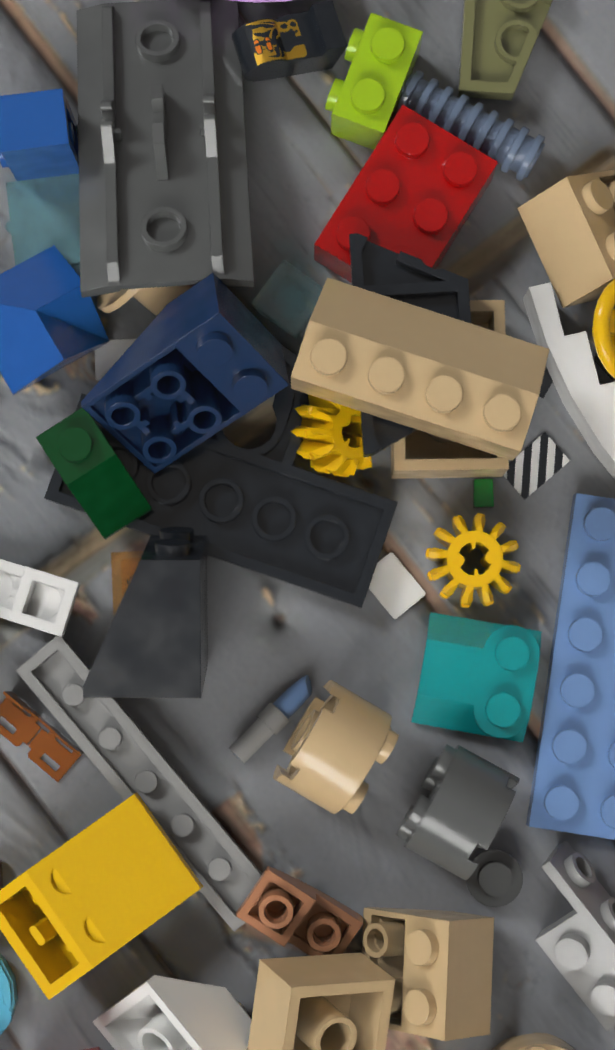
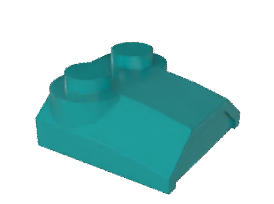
(477, 677)

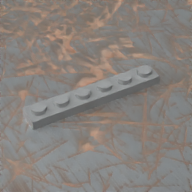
(136, 765)

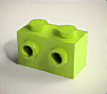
(380, 66)

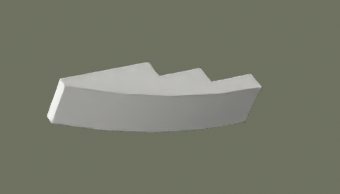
(574, 375)

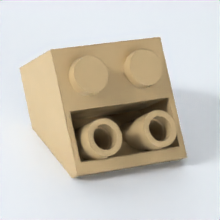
(575, 234)
(438, 969)

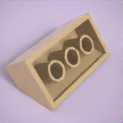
(420, 369)

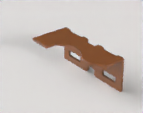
(43, 742)

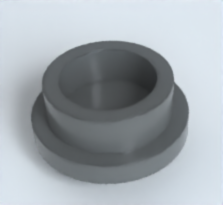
(495, 879)

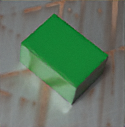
(483, 493)

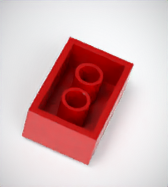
(408, 194)

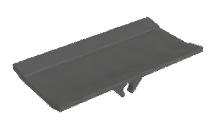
(161, 146)

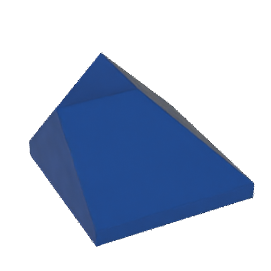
(44, 320)

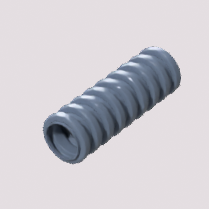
(483, 131)

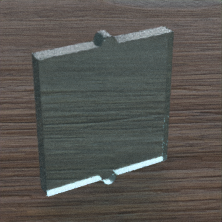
(44, 215)

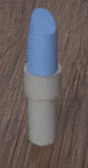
(272, 719)

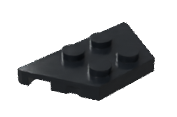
(411, 282)

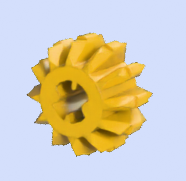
(331, 437)
(491, 560)

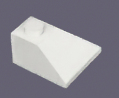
(176, 1016)

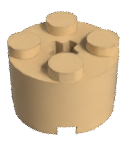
(336, 749)

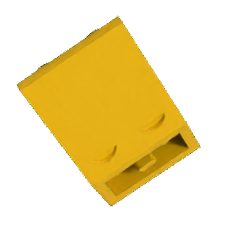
(94, 895)

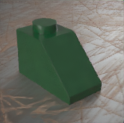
(94, 473)

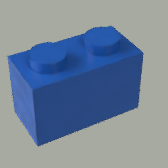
(38, 135)

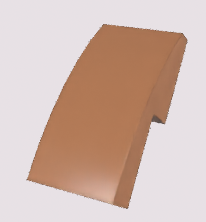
(299, 915)

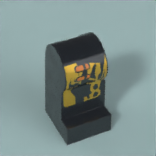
(290, 43)

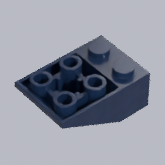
(188, 375)

